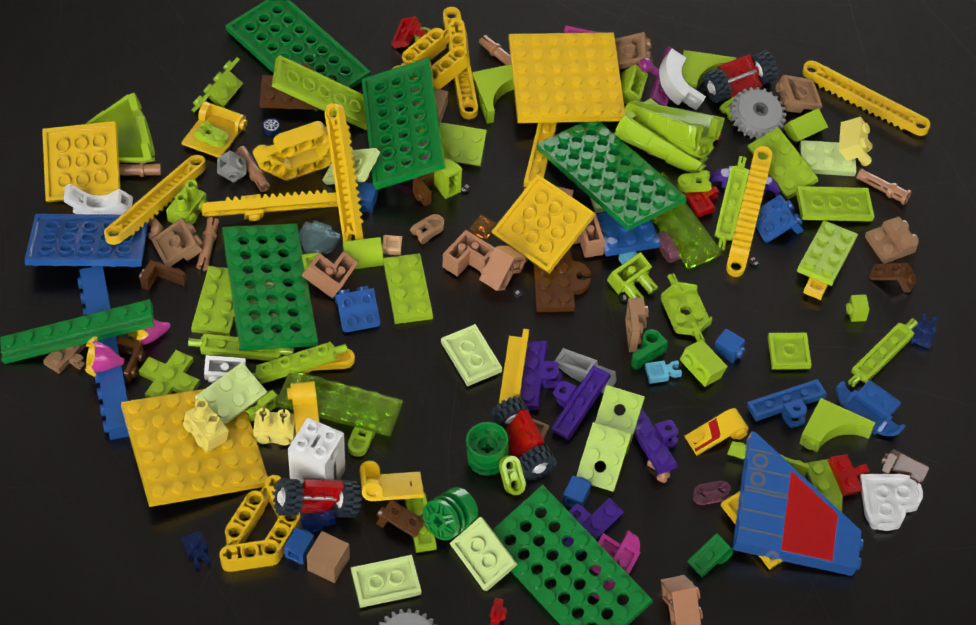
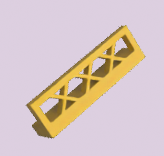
(514, 366)

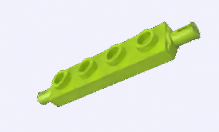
(731, 203)
(229, 347)
(882, 352)
(298, 362)

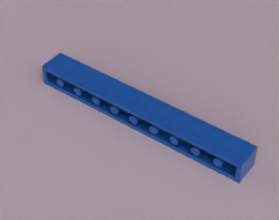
(111, 382)

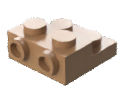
(632, 49)
(798, 94)
(892, 240)
(177, 243)
(635, 322)

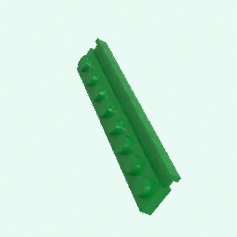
(76, 331)

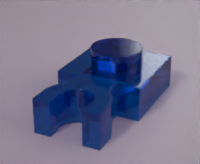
(924, 332)
(316, 522)
(196, 547)

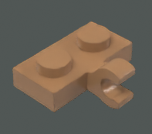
(61, 359)

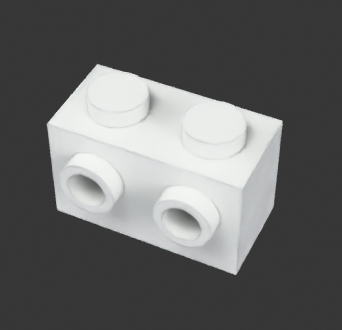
(218, 366)

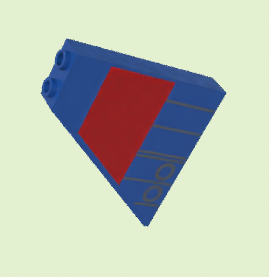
(789, 518)

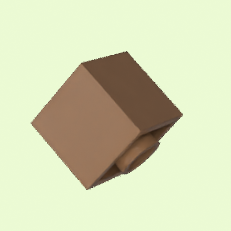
(328, 557)

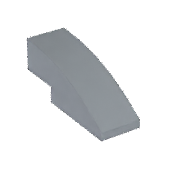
(579, 365)

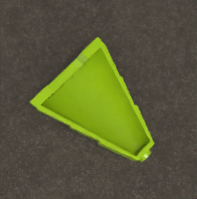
(683, 128)
(134, 136)
(653, 144)

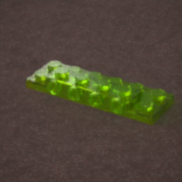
(687, 234)
(347, 404)

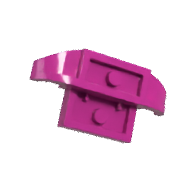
(624, 554)

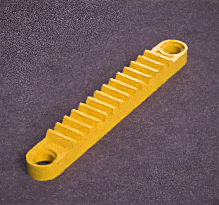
(464, 81)
(866, 98)
(344, 172)
(154, 200)
(270, 204)
(749, 211)

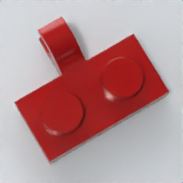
(405, 31)
(702, 201)
(846, 475)
(498, 612)

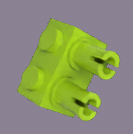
(187, 204)
(631, 272)

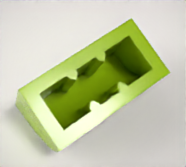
(633, 83)
(805, 125)
(449, 179)
(365, 251)

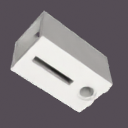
(317, 453)

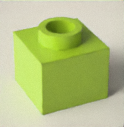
(858, 308)

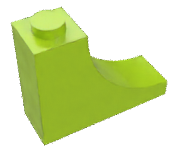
(700, 63)
(490, 86)
(832, 421)

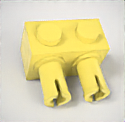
(855, 141)
(205, 426)
(274, 427)

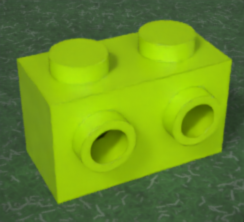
(703, 363)

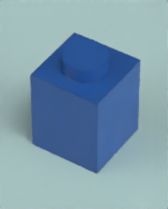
(367, 196)
(729, 346)
(576, 492)
(299, 545)

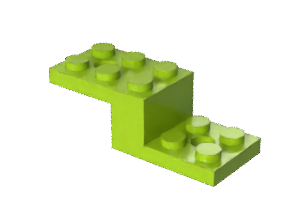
(610, 437)

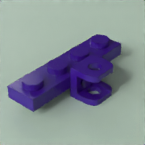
(538, 374)
(577, 401)
(655, 442)
(597, 522)

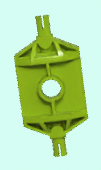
(685, 297)

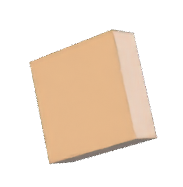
(392, 245)

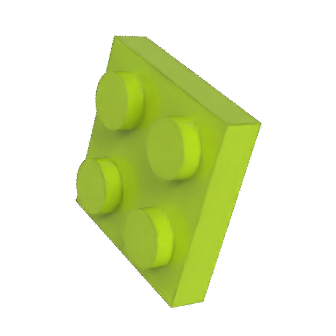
(789, 351)

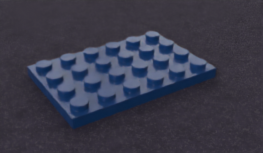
(81, 242)

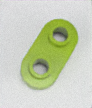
(511, 474)

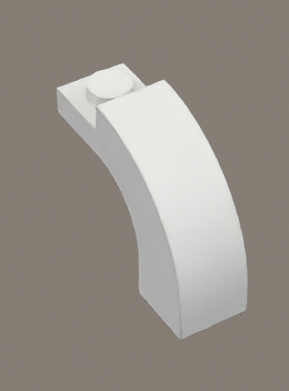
(674, 84)
(84, 203)

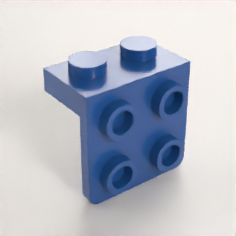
(777, 218)
(357, 309)

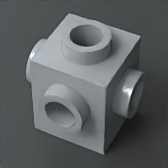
(231, 166)

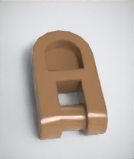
(433, 224)

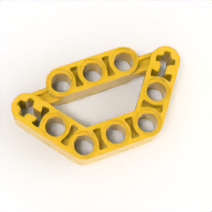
(435, 42)
(296, 152)
(236, 545)

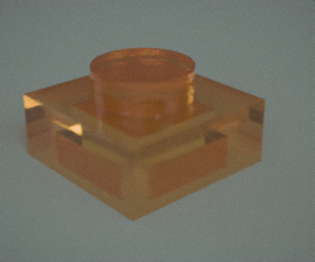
(482, 227)

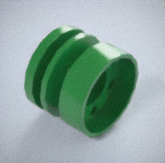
(486, 447)
(450, 513)

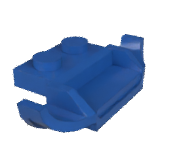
(872, 404)

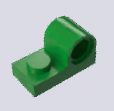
(648, 350)
(713, 552)

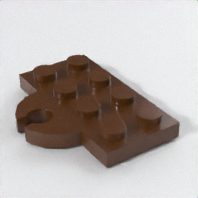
(274, 98)
(556, 290)

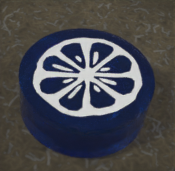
(271, 126)

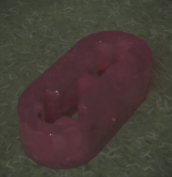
(668, 248)
(711, 492)

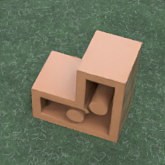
(591, 239)
(466, 251)
(501, 266)
(328, 275)
(682, 600)

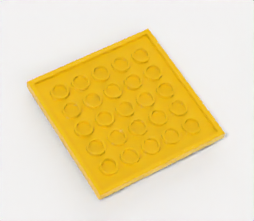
(566, 77)
(174, 464)

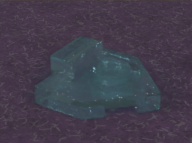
(318, 238)

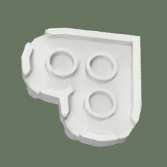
(888, 499)

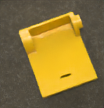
(221, 118)
(389, 486)

